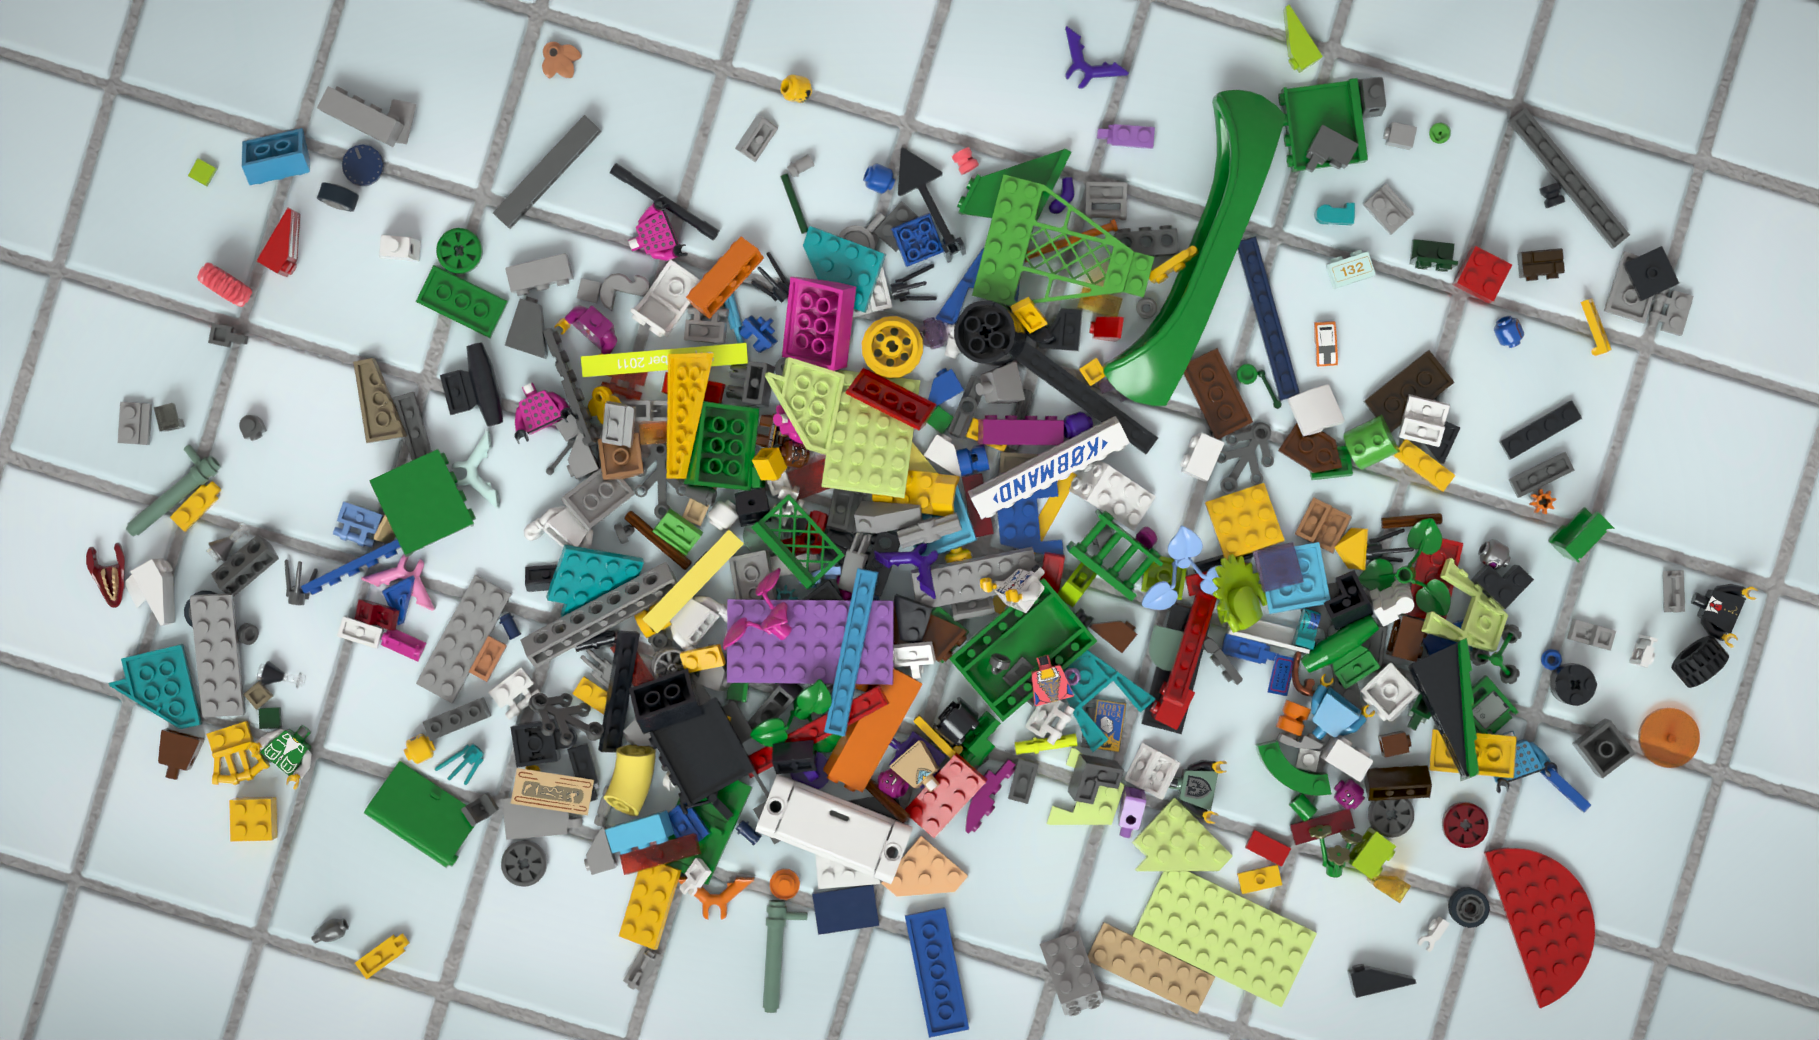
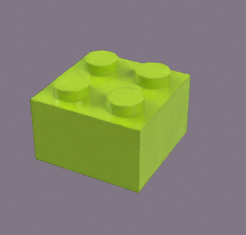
(1371, 853)

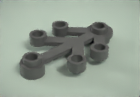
(1247, 455)
(660, 476)
(563, 716)

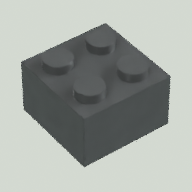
(1603, 748)

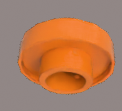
(784, 884)

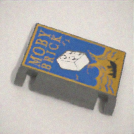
(1110, 719)

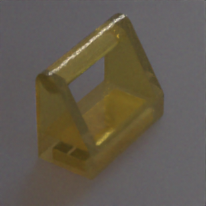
(1391, 886)

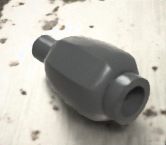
(331, 931)

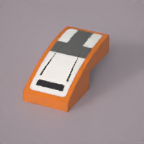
(1326, 343)

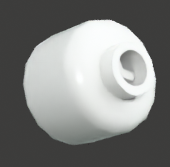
(723, 515)

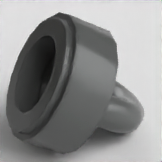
(623, 533)
(247, 634)
(999, 662)

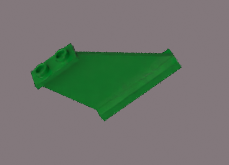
(985, 189)

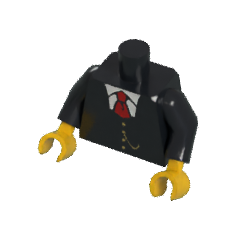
(1721, 609)

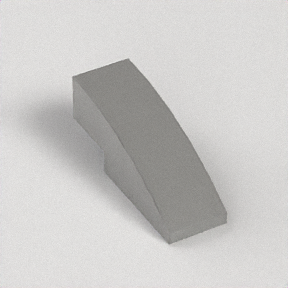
(649, 410)

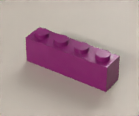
(1020, 432)

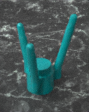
(472, 755)

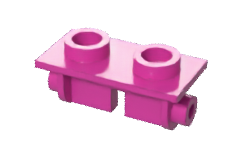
(403, 644)

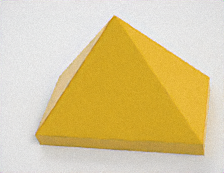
(1353, 548)

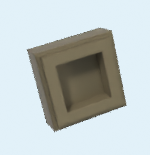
(258, 695)

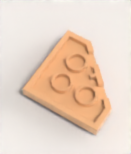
(925, 872)

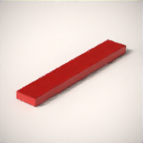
(1189, 648)

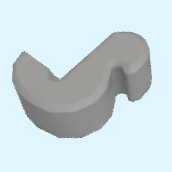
(622, 283)

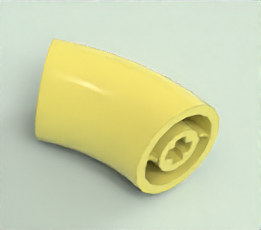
(631, 778)

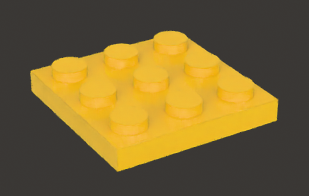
(1244, 521)

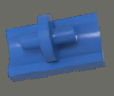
(761, 330)

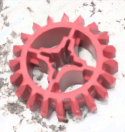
(224, 284)

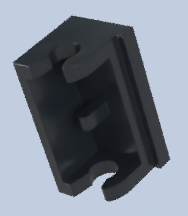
(794, 757)

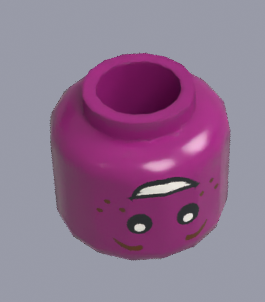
(892, 784)
(1349, 794)

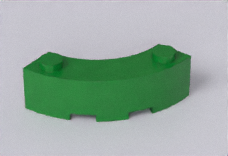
(1288, 775)

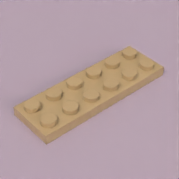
(1150, 967)

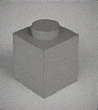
(1400, 135)

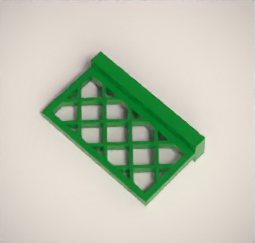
(785, 554)

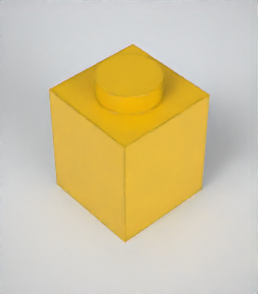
(769, 464)

